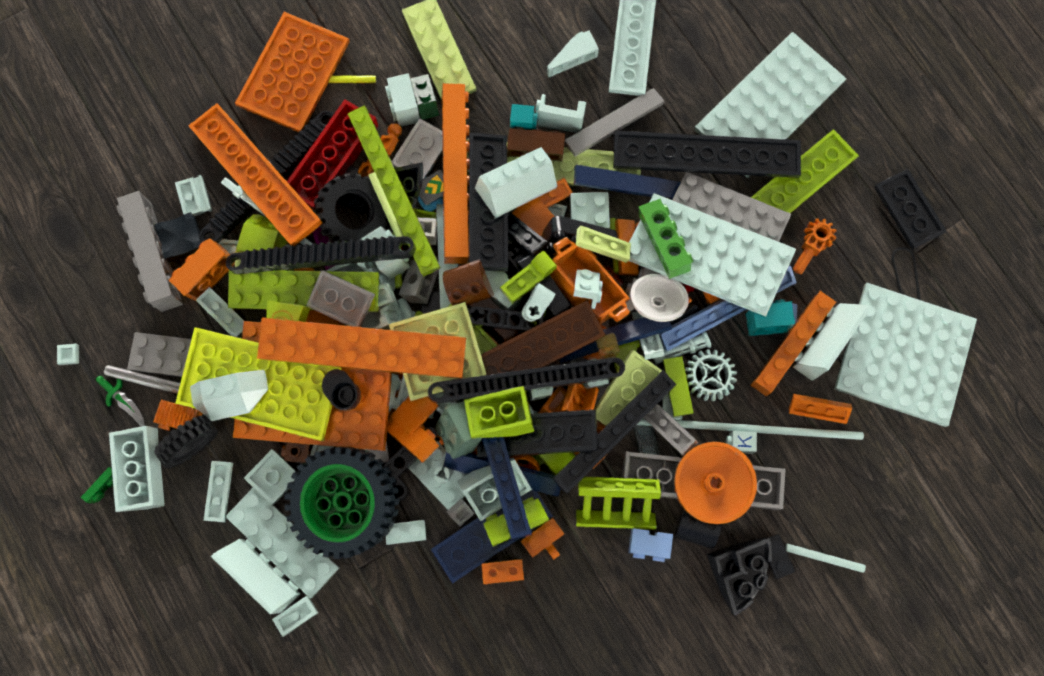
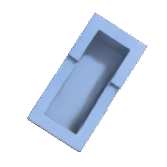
(654, 545)

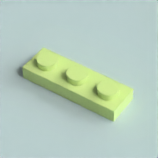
(603, 244)

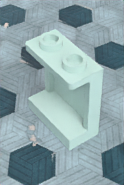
(560, 118)

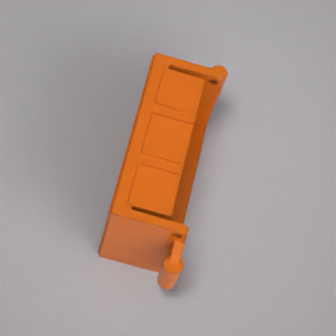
(575, 258)

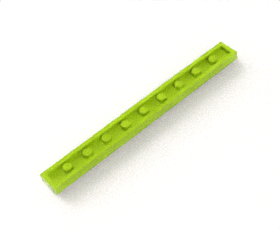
(394, 190)

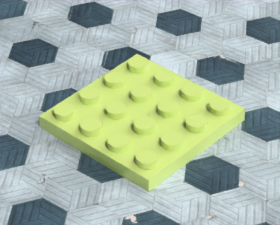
(448, 322)

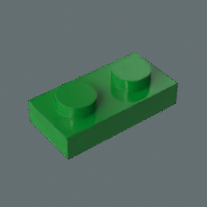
(96, 491)

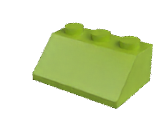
(497, 527)

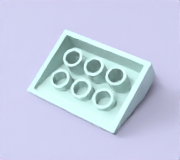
(830, 339)
(257, 575)

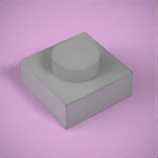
(460, 512)

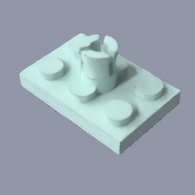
(439, 480)

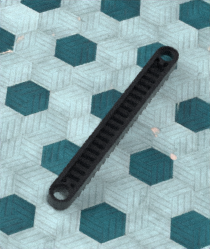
(284, 163)
(321, 255)
(531, 379)

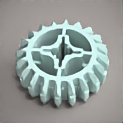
(705, 369)

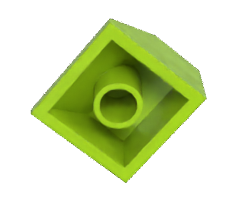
(259, 233)

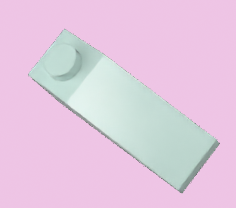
(577, 51)

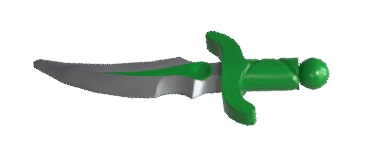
(121, 399)

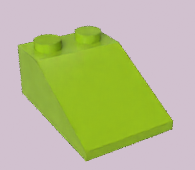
(499, 414)

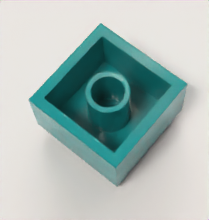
(778, 319)

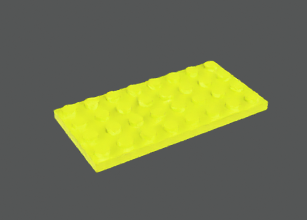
(294, 389)

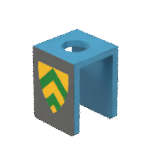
(431, 191)

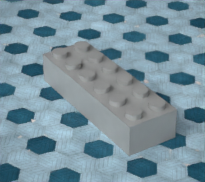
(148, 252)

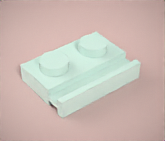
(193, 196)

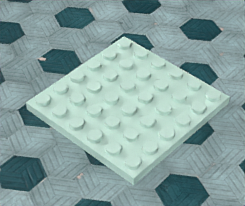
(907, 355)

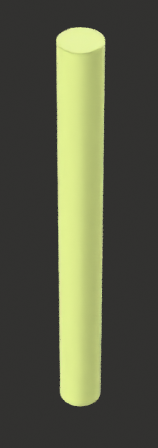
(385, 205)

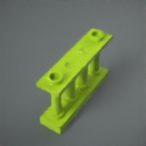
(617, 487)

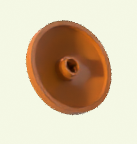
(715, 483)

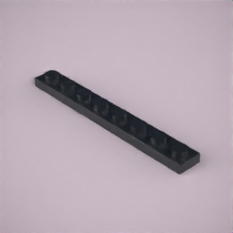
(615, 431)

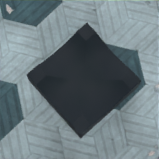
(179, 237)

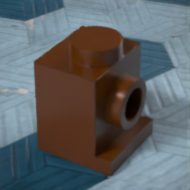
(304, 451)

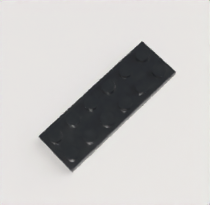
(554, 434)

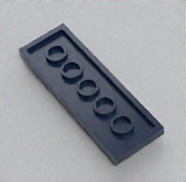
(472, 545)

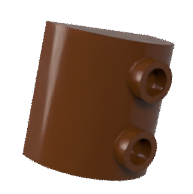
(467, 284)

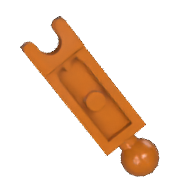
(389, 142)

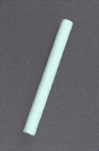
(825, 558)

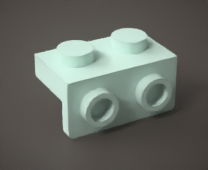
(588, 286)

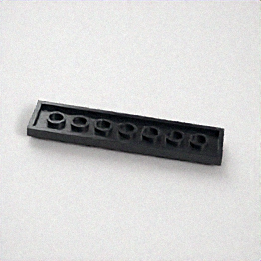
(486, 233)

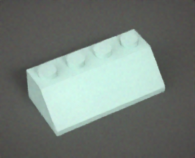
(517, 182)
(136, 469)

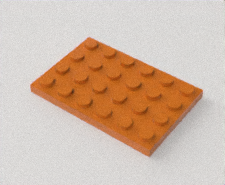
(292, 72)

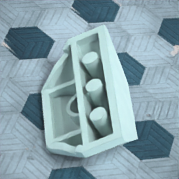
(229, 394)

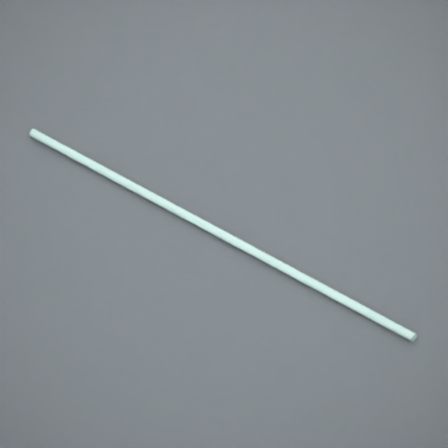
(764, 429)

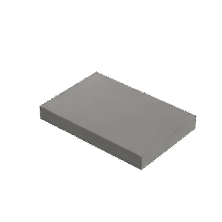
(340, 299)

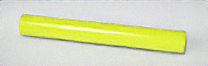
(352, 79)

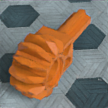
(813, 243)

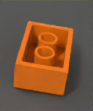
(201, 269)

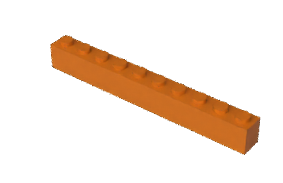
(455, 173)

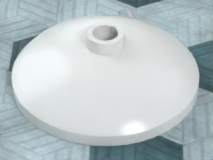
(659, 297)

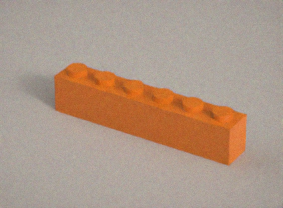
(793, 343)

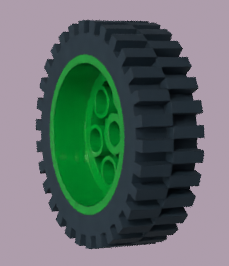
(318, 524)

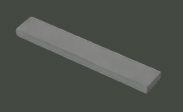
(614, 122)

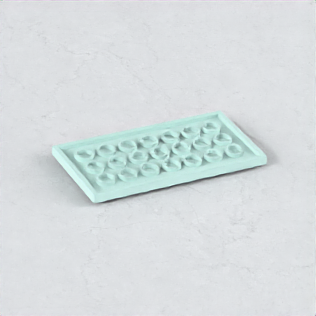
(775, 94)
(725, 257)

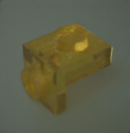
(608, 347)

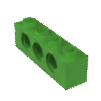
(672, 264)

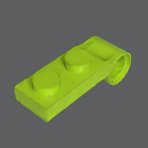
(528, 277)

